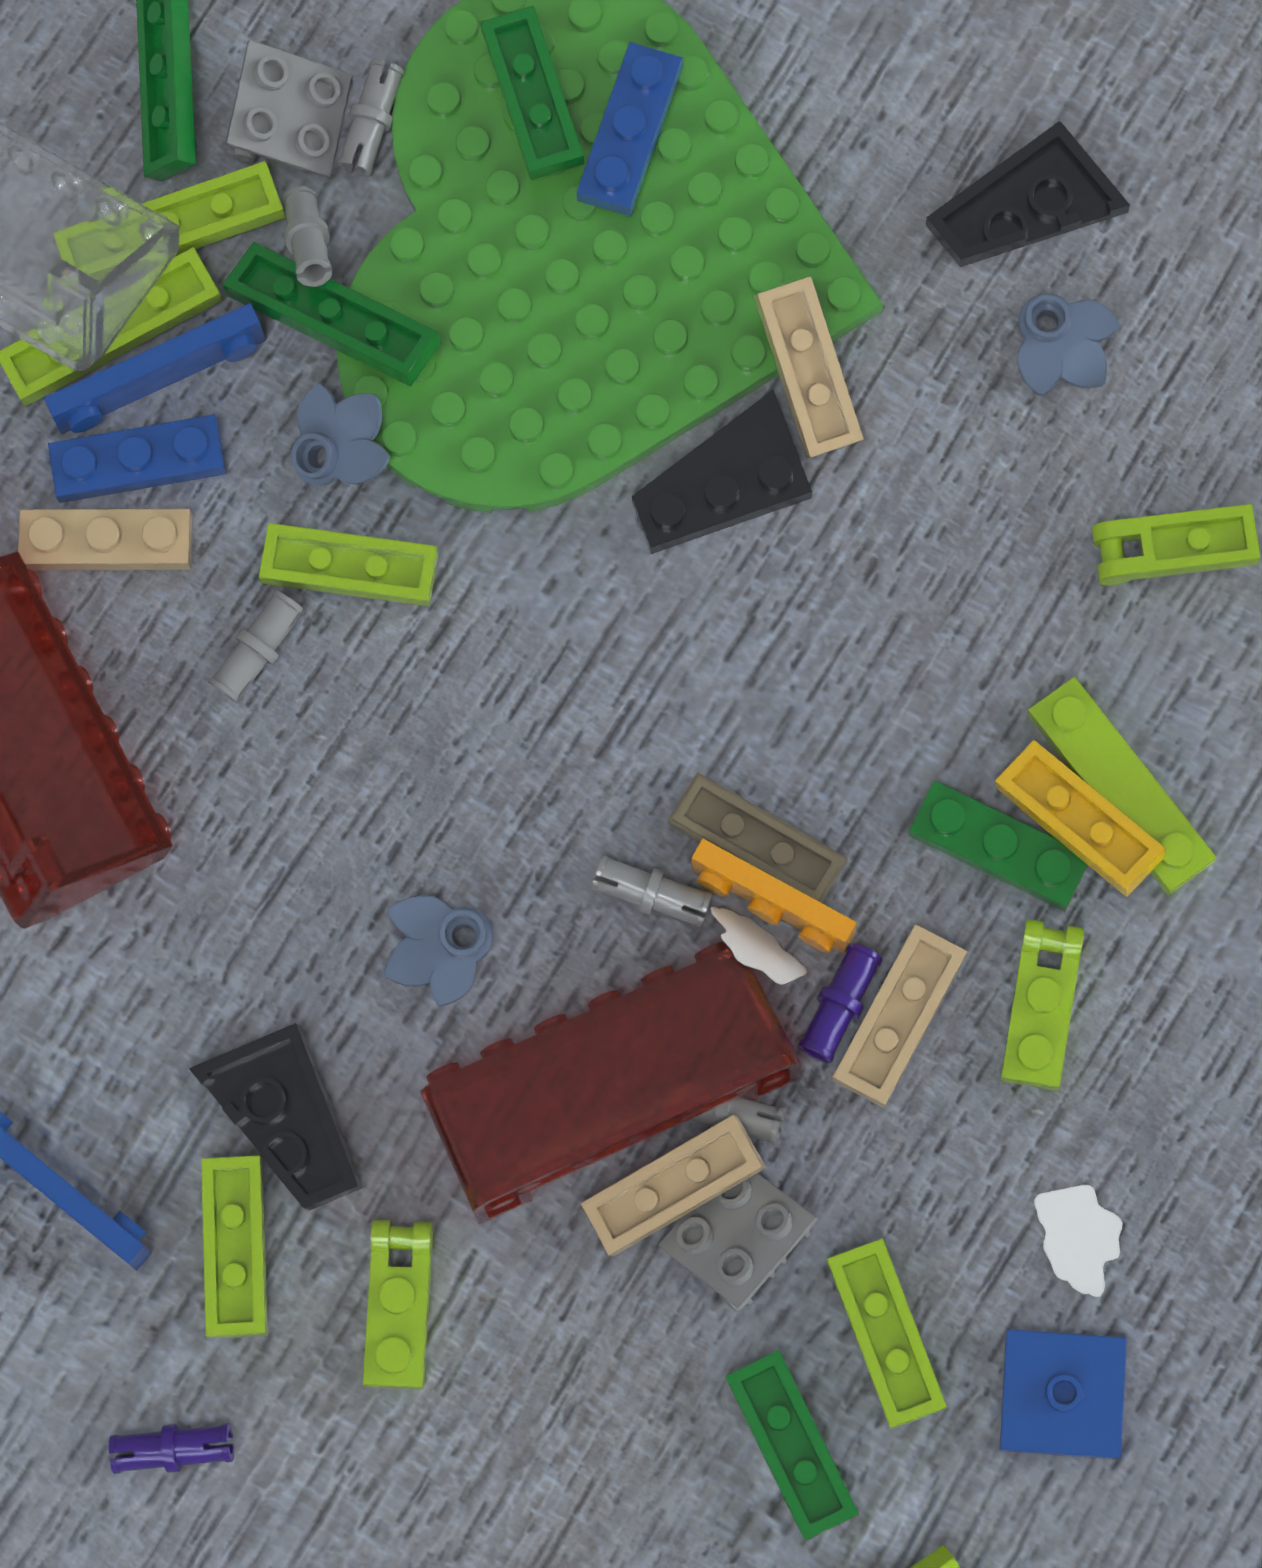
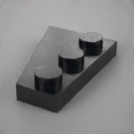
(1027, 199)
(725, 480)

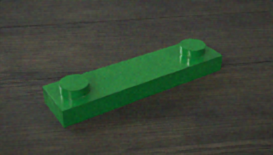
(165, 87)
(333, 315)

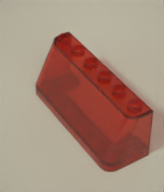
(67, 792)
(607, 1078)

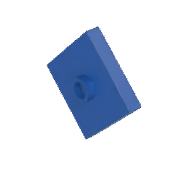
(1063, 1394)

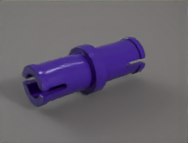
(840, 1003)
(171, 1448)

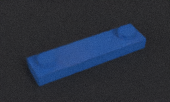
(87, 401)
(118, 1234)

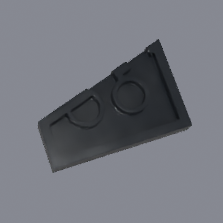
(285, 1112)

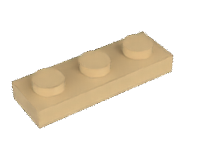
(808, 367)
(106, 539)
(899, 1016)
(673, 1185)

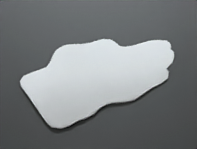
(757, 947)
(1078, 1236)

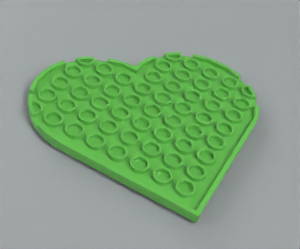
(564, 323)

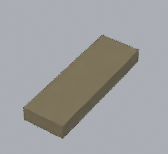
(756, 837)

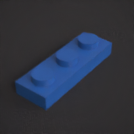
(630, 129)
(136, 458)

